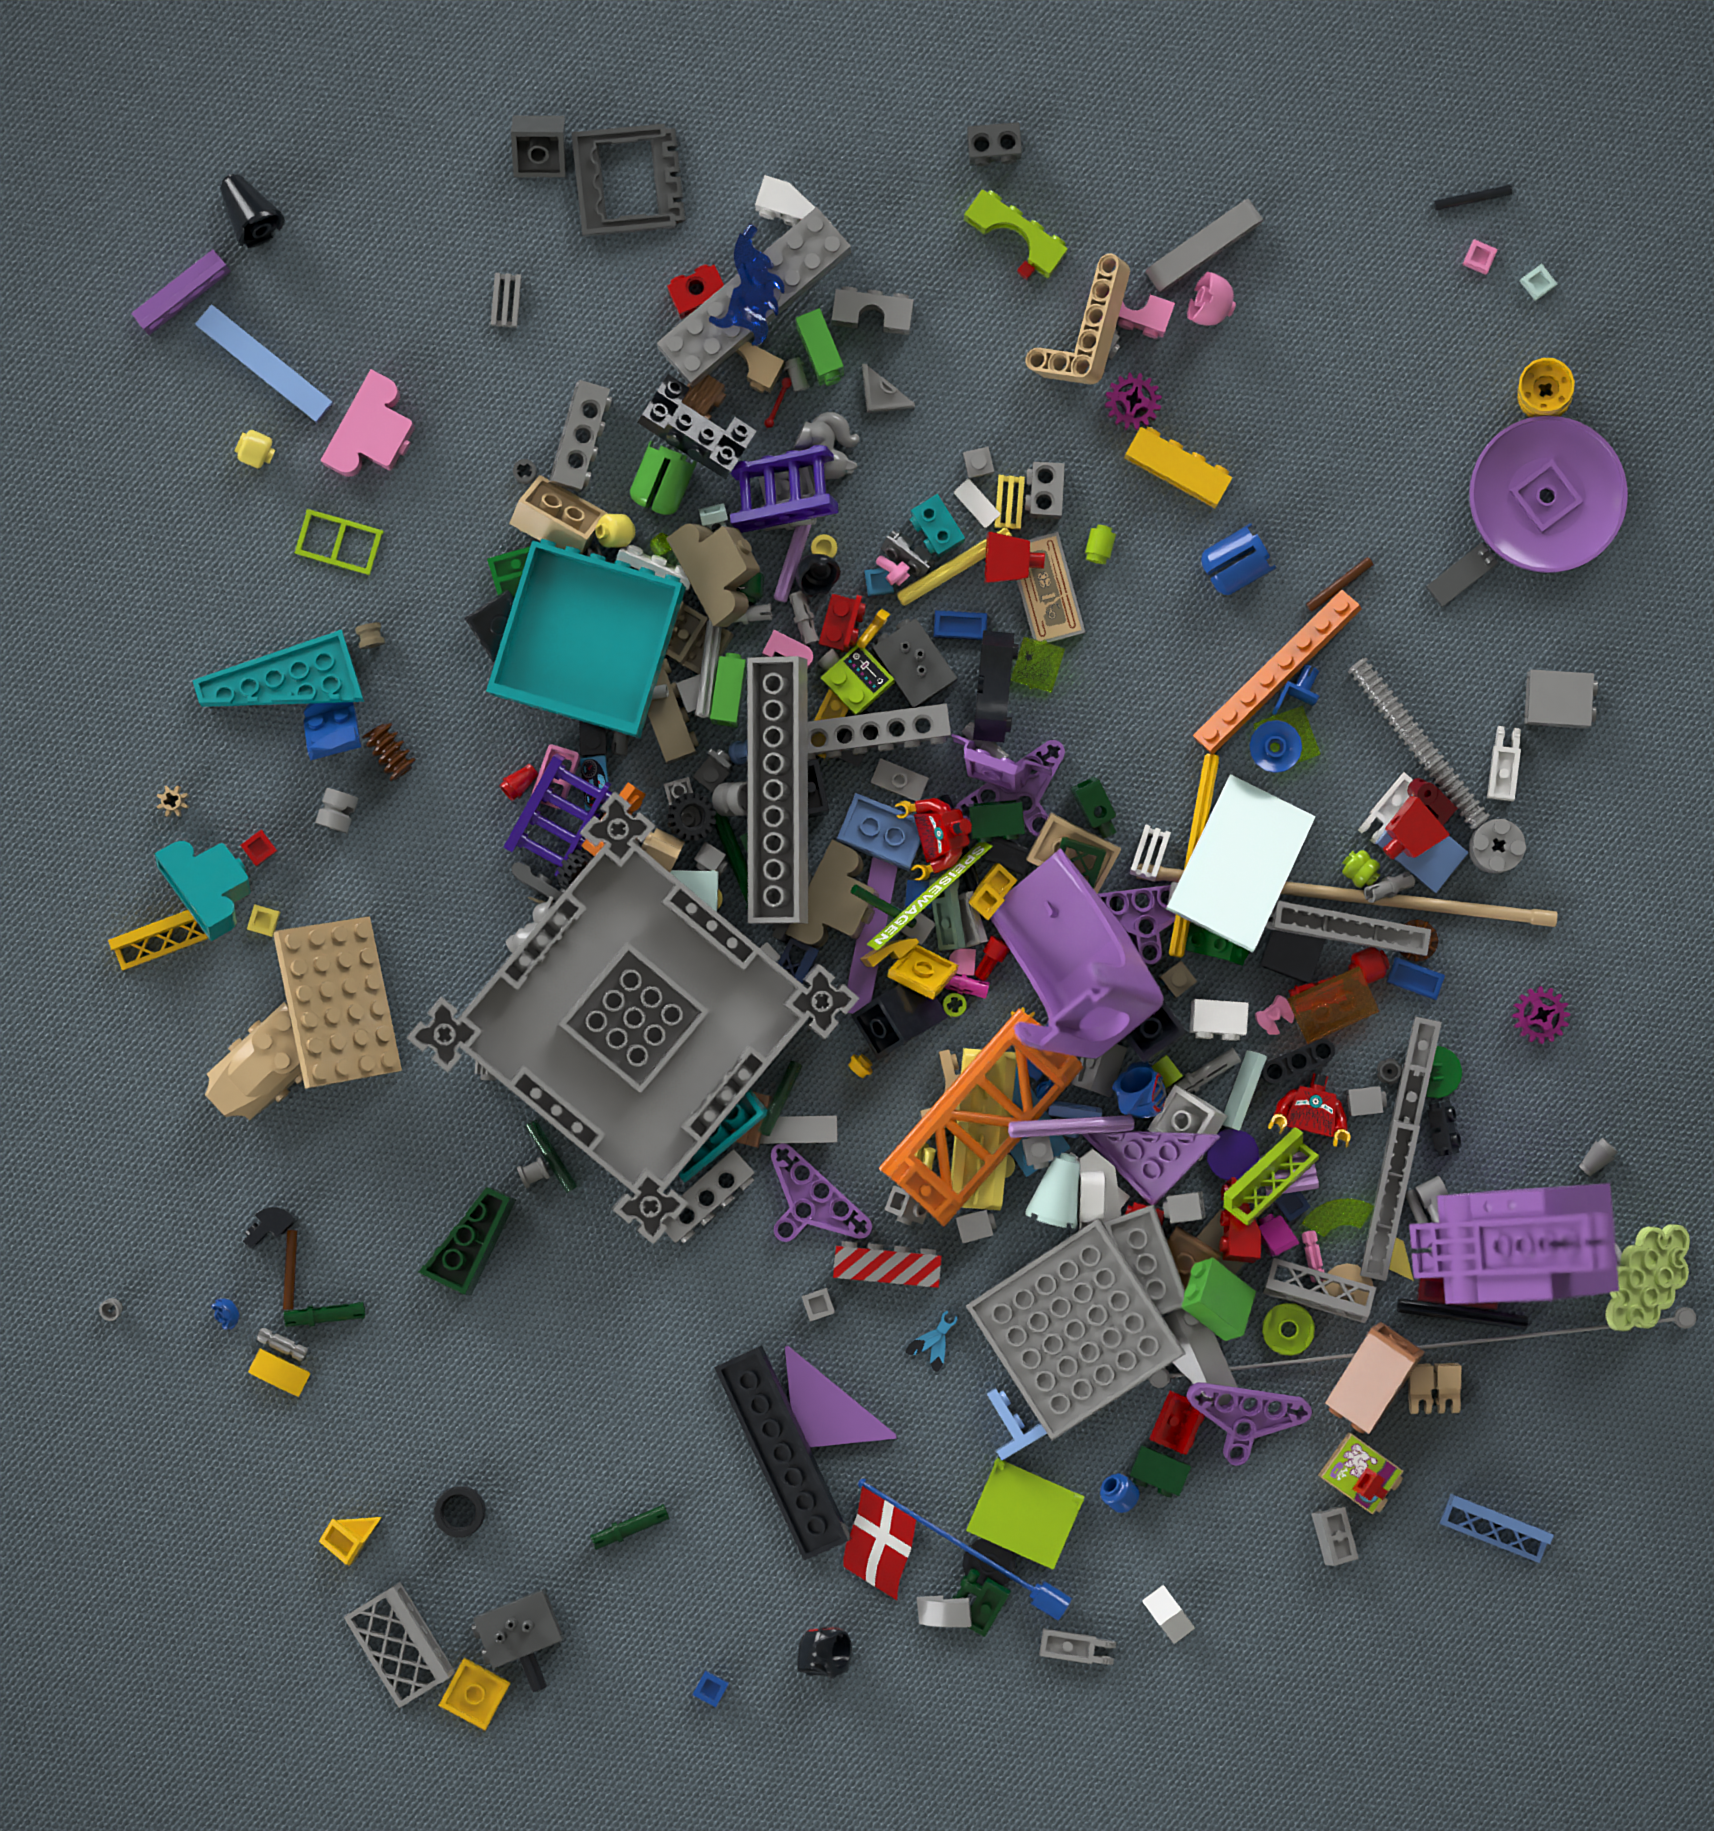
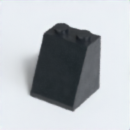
(897, 1018)

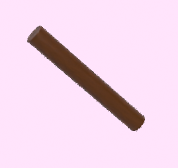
(1339, 584)
(290, 1267)

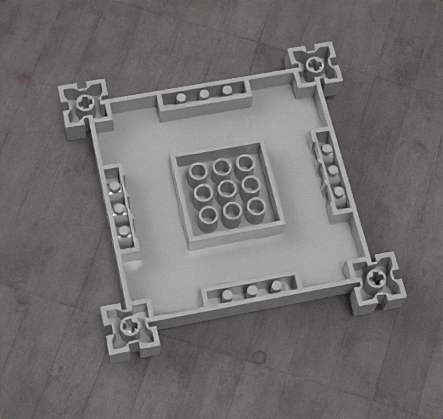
(633, 1017)

